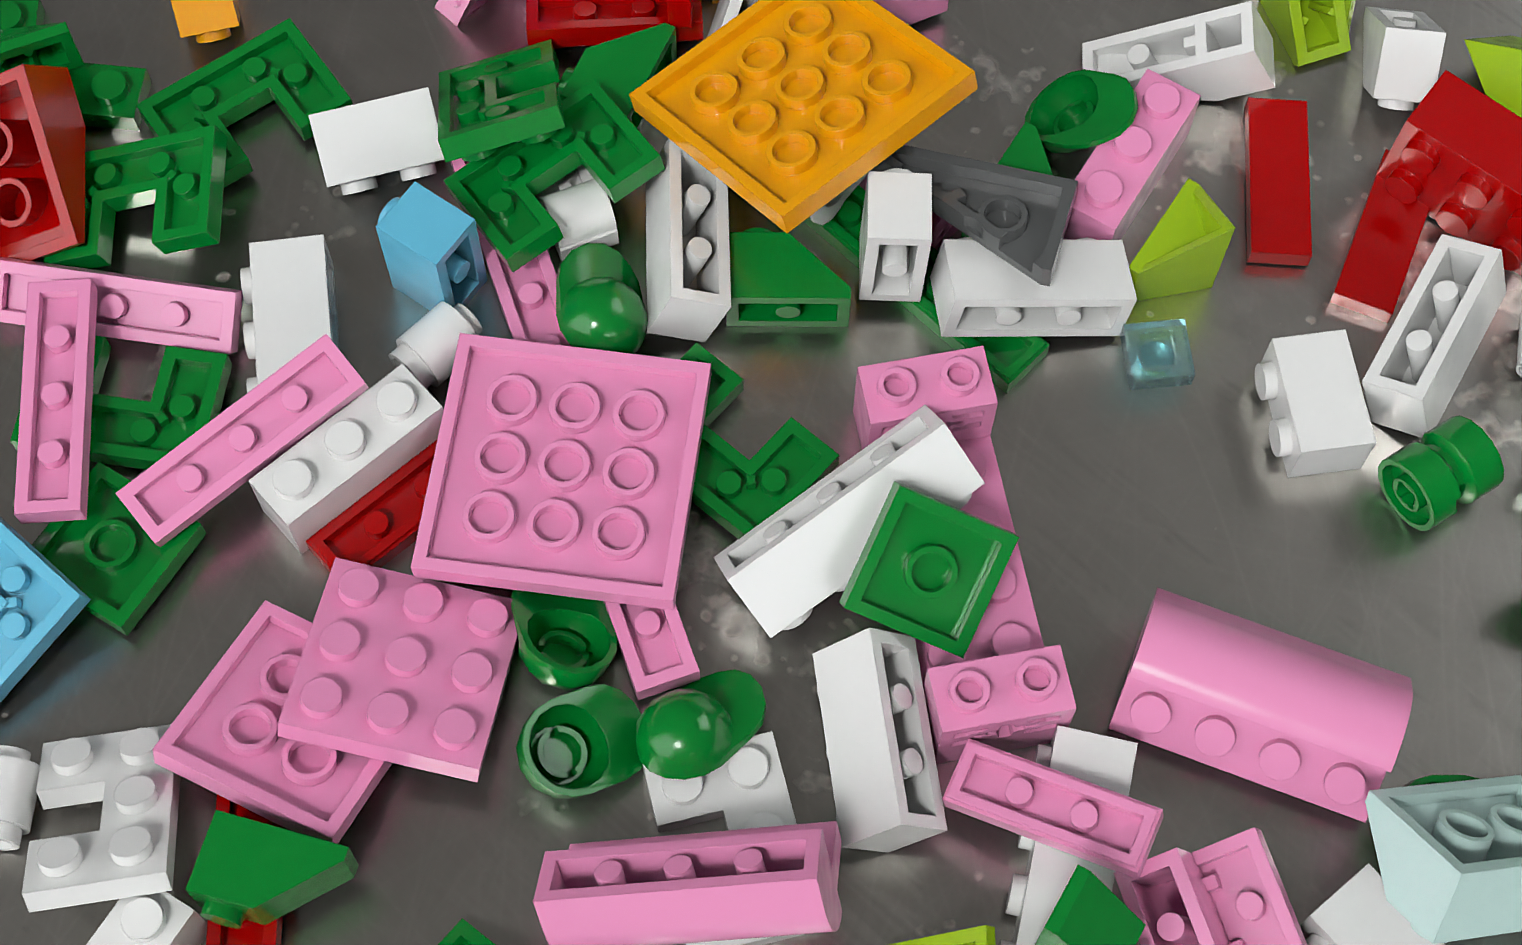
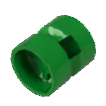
(1445, 468)

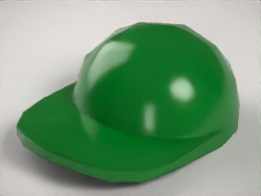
(1082, 110)
(600, 300)
(563, 638)
(700, 725)
(580, 742)

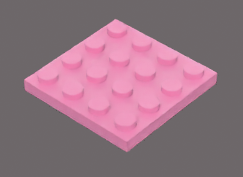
(563, 471)

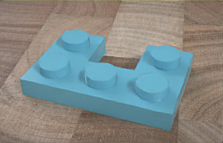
(34, 606)

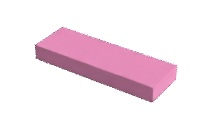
(1053, 808)

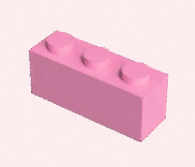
(1129, 166)

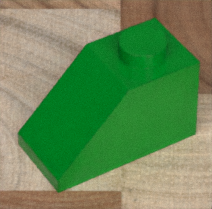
(623, 66)
(782, 284)
(262, 870)
(1090, 915)

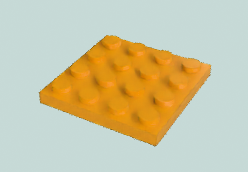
(802, 99)

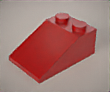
(40, 163)

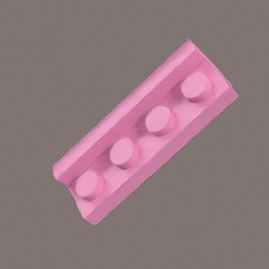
(1263, 704)
(693, 887)
(1213, 896)

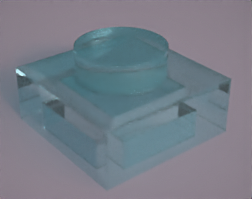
(1157, 354)

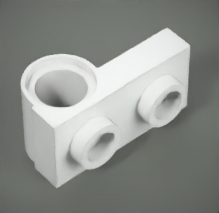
(580, 211)

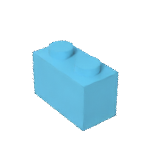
(431, 249)

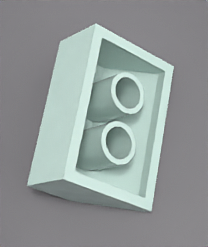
(1452, 855)

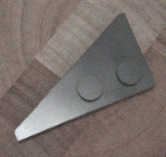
(999, 206)

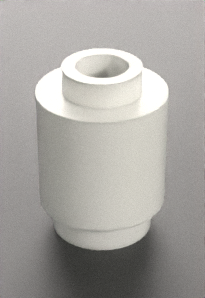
(432, 341)
(17, 795)

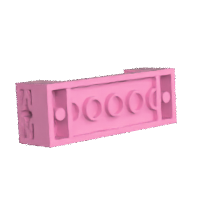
(1007, 684)

